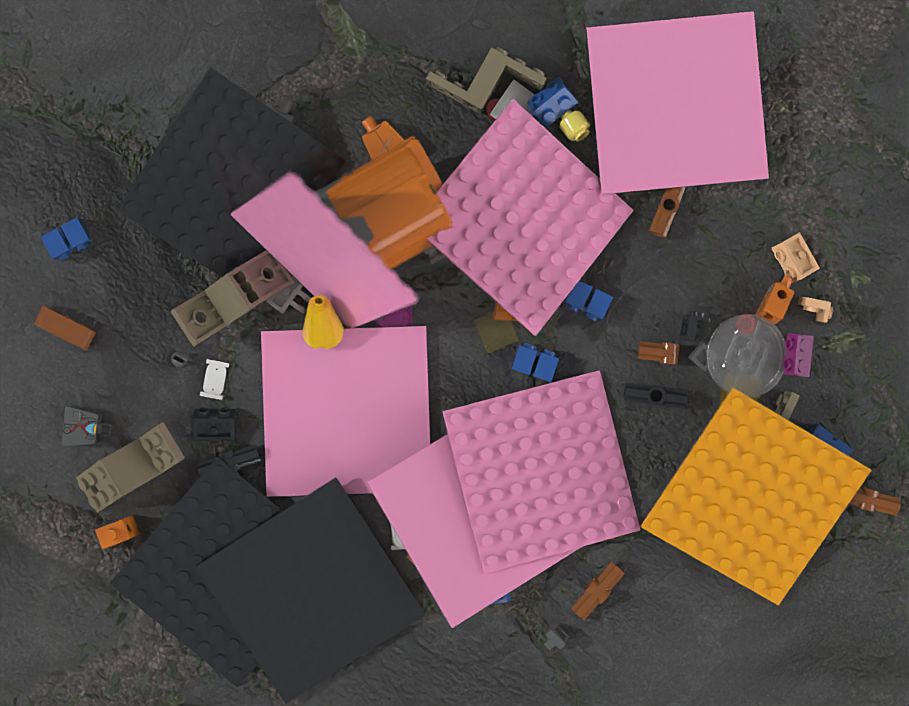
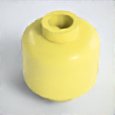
(574, 125)

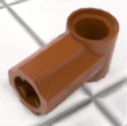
(664, 353)

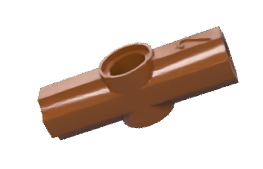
(663, 217)
(873, 500)
(597, 590)

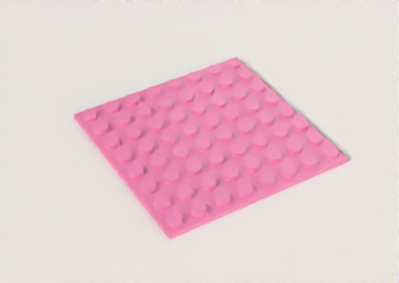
(677, 102)
(526, 217)
(322, 252)
(342, 407)
(541, 471)
(433, 523)

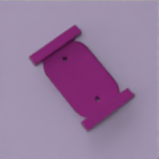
(396, 319)

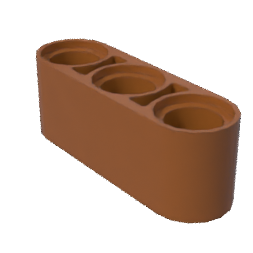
(65, 327)

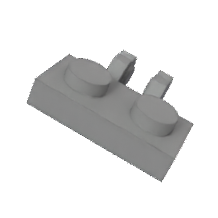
(286, 296)

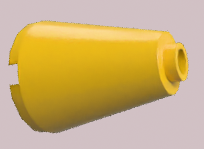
(322, 325)

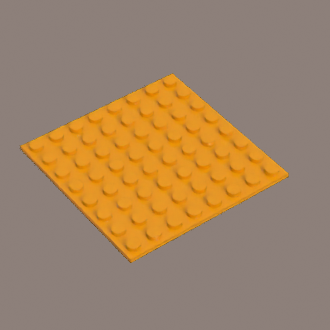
(755, 497)

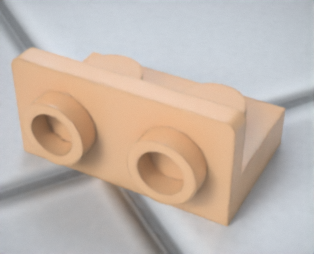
(795, 258)
(822, 308)

